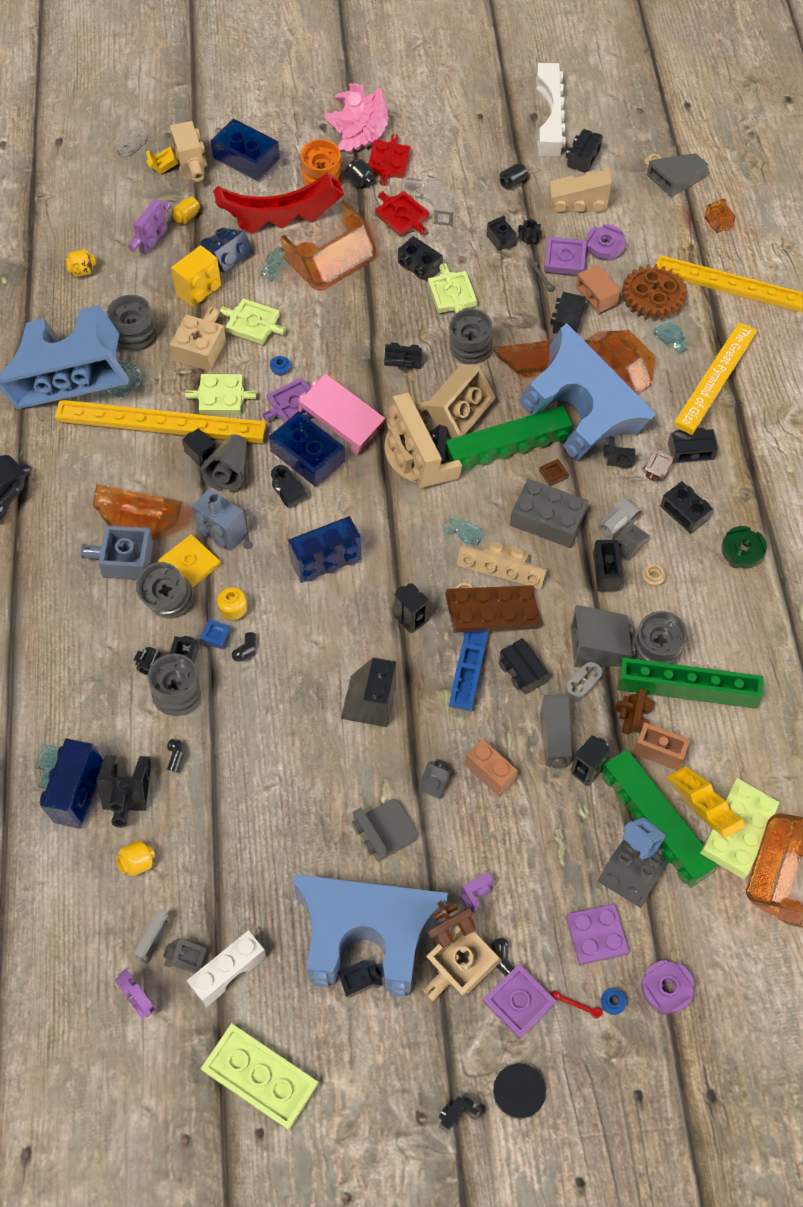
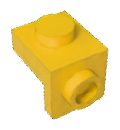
(162, 161)

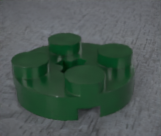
(743, 558)

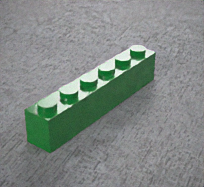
(509, 438)
(690, 683)
(645, 800)

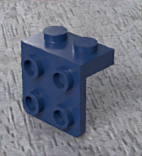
(228, 246)

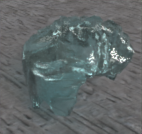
(134, 380)

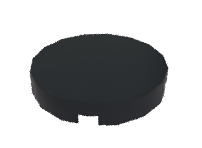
(519, 1091)

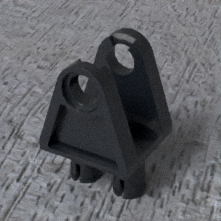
(124, 793)

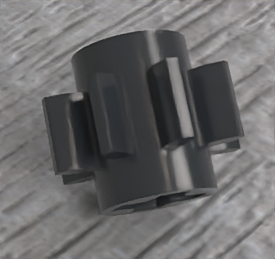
(529, 231)
(146, 659)

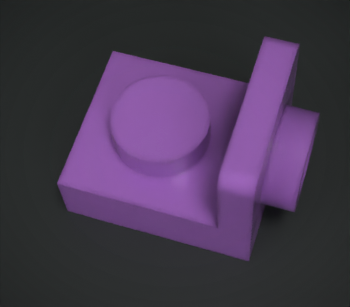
(477, 887)

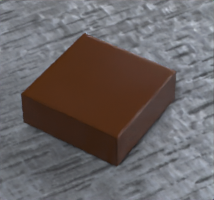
(554, 472)

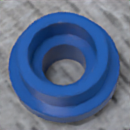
(282, 369)
(608, 1007)

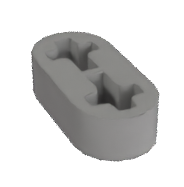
(587, 684)

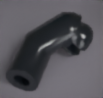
(247, 649)
(177, 749)
(500, 946)

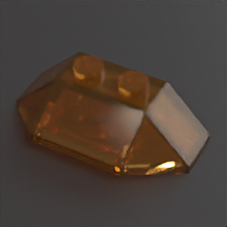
(625, 356)
(525, 357)
(136, 509)

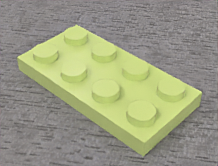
(741, 848)
(259, 1076)

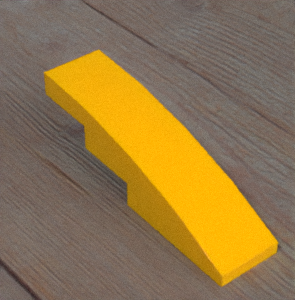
(705, 802)

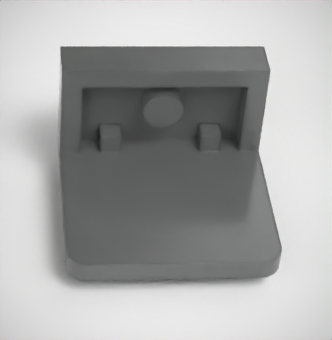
(384, 829)
(630, 874)

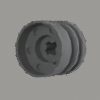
(133, 321)
(470, 336)
(164, 590)
(665, 630)
(171, 674)

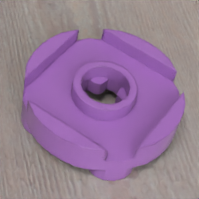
(606, 251)
(131, 988)
(663, 1001)

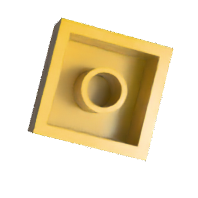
(196, 276)

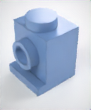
(643, 837)

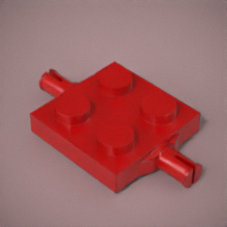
(389, 158)
(402, 213)

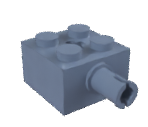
(219, 520)
(123, 551)

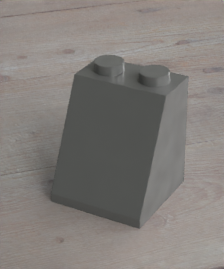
(600, 637)

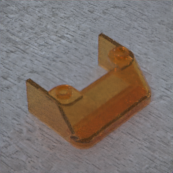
(336, 259)
(776, 869)

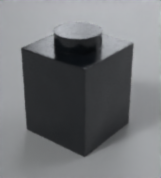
(198, 446)

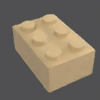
(461, 400)

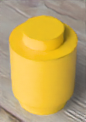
(185, 210)

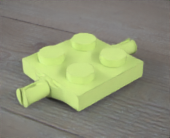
(451, 291)
(252, 321)
(220, 394)

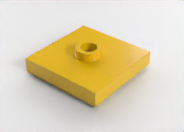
(192, 560)

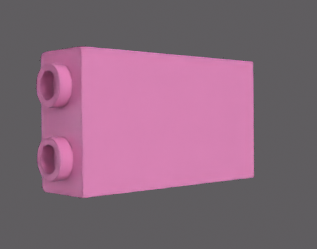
(342, 412)

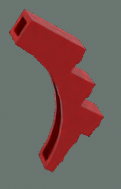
(280, 209)

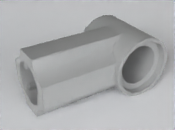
(622, 514)

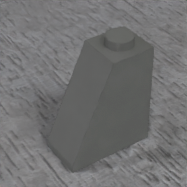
(677, 172)
(556, 730)

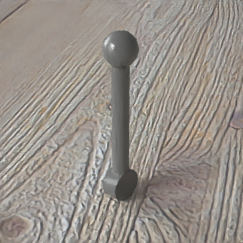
(534, 265)
(247, 544)

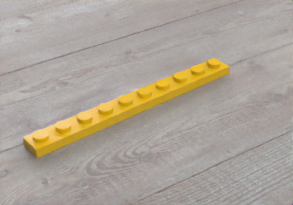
(158, 420)

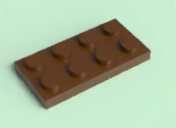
(493, 608)

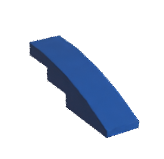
(468, 670)

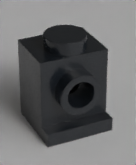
(500, 233)
(185, 645)

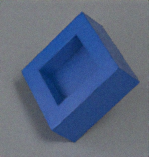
(215, 634)

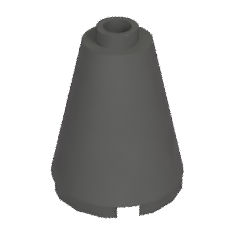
(226, 464)

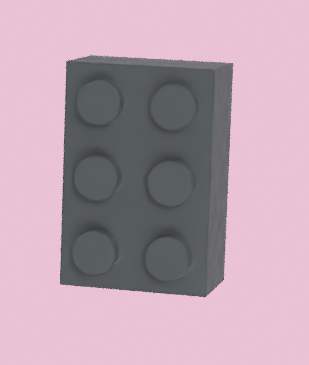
(548, 513)

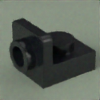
(360, 977)

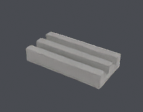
(152, 936)

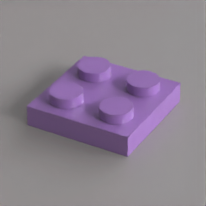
(565, 255)
(597, 934)
(519, 1001)

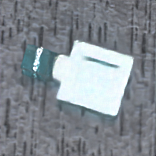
(273, 261)
(669, 333)
(466, 531)
(46, 761)

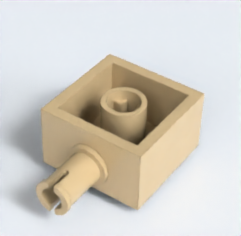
(189, 150)
(198, 340)
(461, 976)

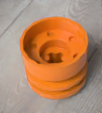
(319, 158)

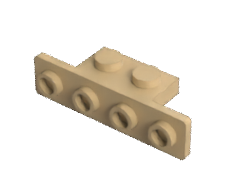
(502, 563)

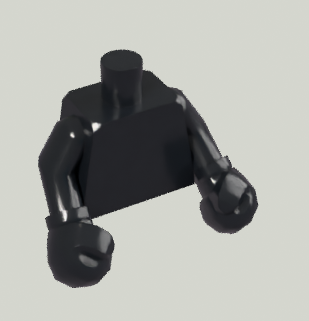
(11, 482)

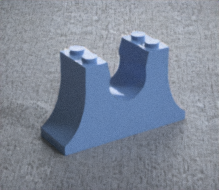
(58, 369)
(592, 387)
(365, 911)

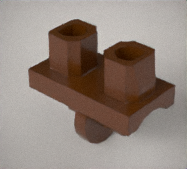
(632, 709)
(441, 931)

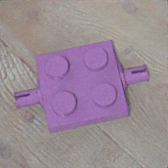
(150, 226)
(285, 400)

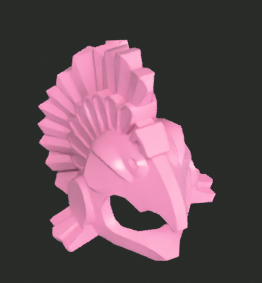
(361, 118)

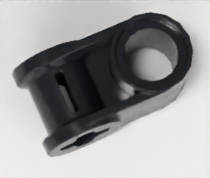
(287, 486)

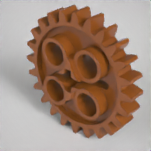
(654, 292)

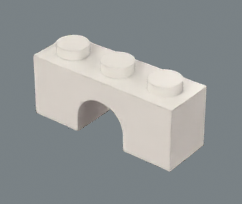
(213, 978)

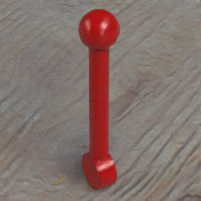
(595, 1012)

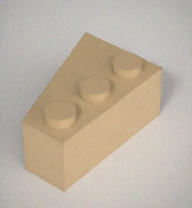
(580, 193)

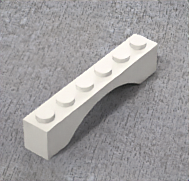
(550, 133)

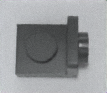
(630, 540)
(184, 955)

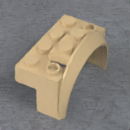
(409, 420)

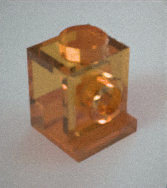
(719, 216)

